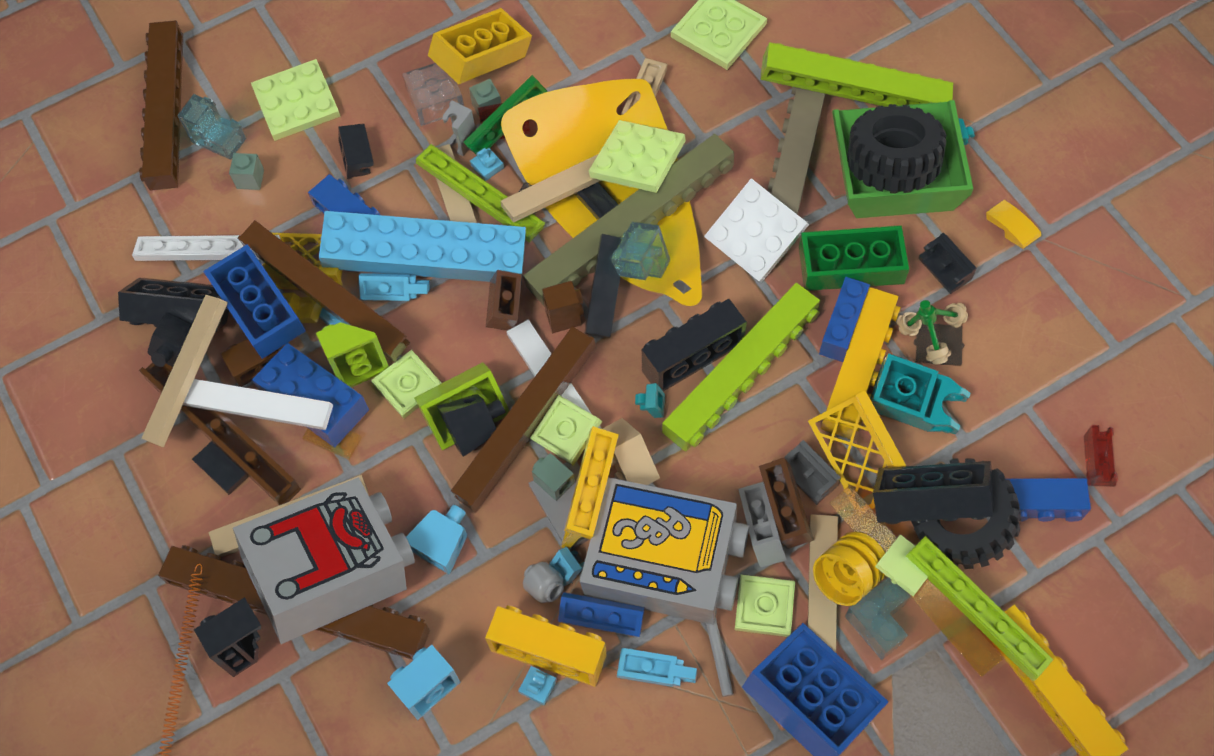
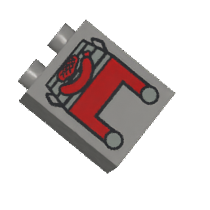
(323, 558)

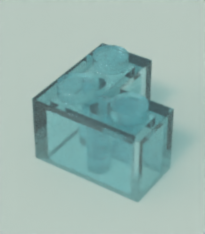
(209, 129)
(641, 252)
(874, 617)

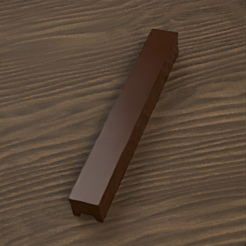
(322, 288)
(523, 419)
(232, 442)

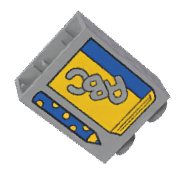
(664, 551)

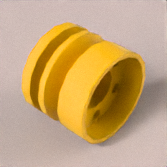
(848, 568)

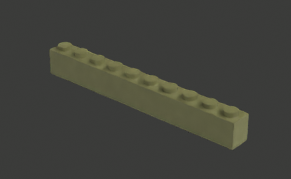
(682, 182)

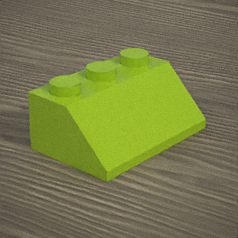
(352, 353)
(473, 381)

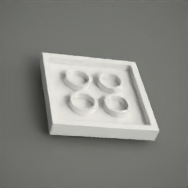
(756, 230)

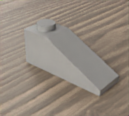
(762, 525)

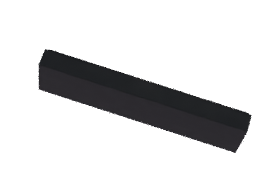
(604, 289)

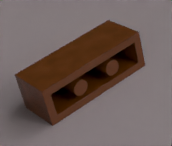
(786, 503)

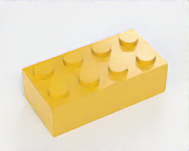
(479, 45)
(546, 645)

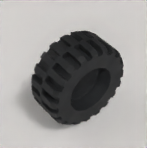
(896, 148)
(990, 539)

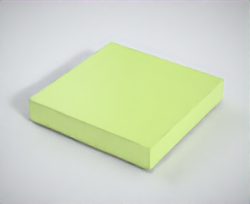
(405, 381)
(565, 429)
(765, 605)

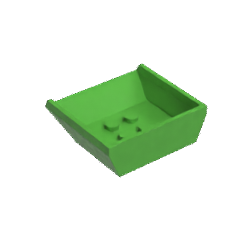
(941, 195)

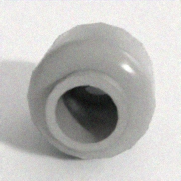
(543, 582)

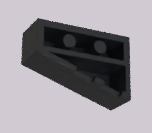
(231, 637)

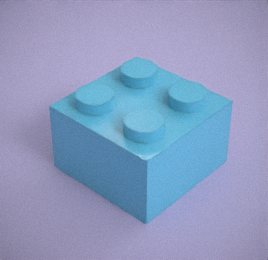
(423, 681)

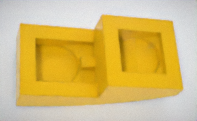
(1016, 225)
(304, 307)

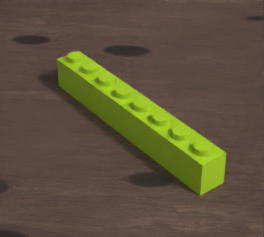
(850, 78)
(741, 367)

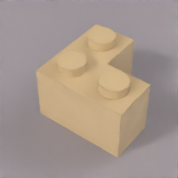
(631, 455)

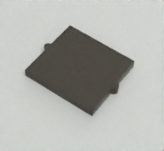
(945, 334)

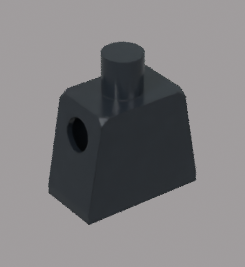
(168, 340)
(470, 421)

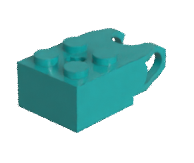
(922, 396)

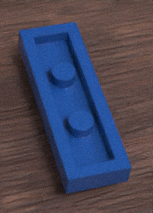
(601, 614)

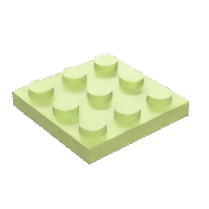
(719, 29)
(295, 99)
(637, 156)

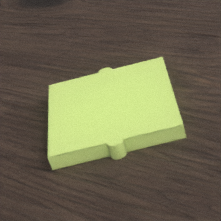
(900, 568)

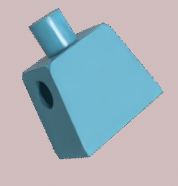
(439, 538)

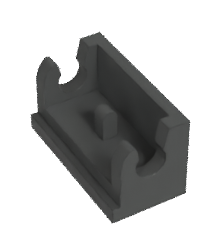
(812, 472)

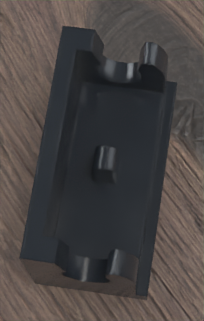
(355, 150)
(947, 263)

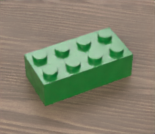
(862, 254)

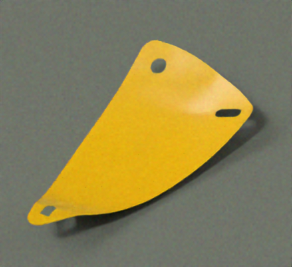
(574, 128)

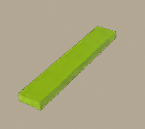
(474, 189)
(980, 609)

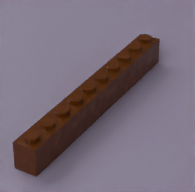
(231, 583)

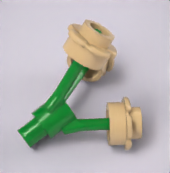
(910, 323)

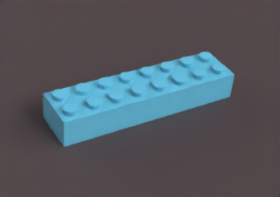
(420, 246)

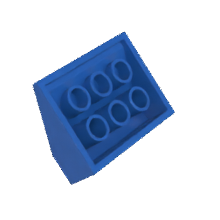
(814, 694)

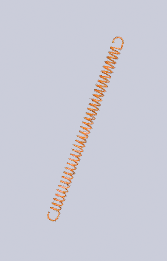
(182, 669)

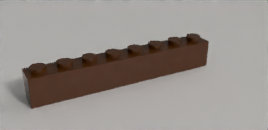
(162, 106)

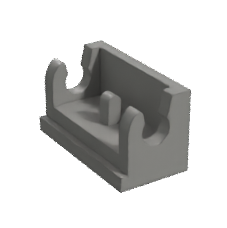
(462, 125)

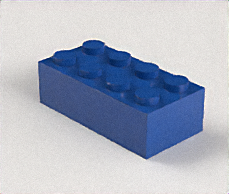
(254, 301)
(299, 376)

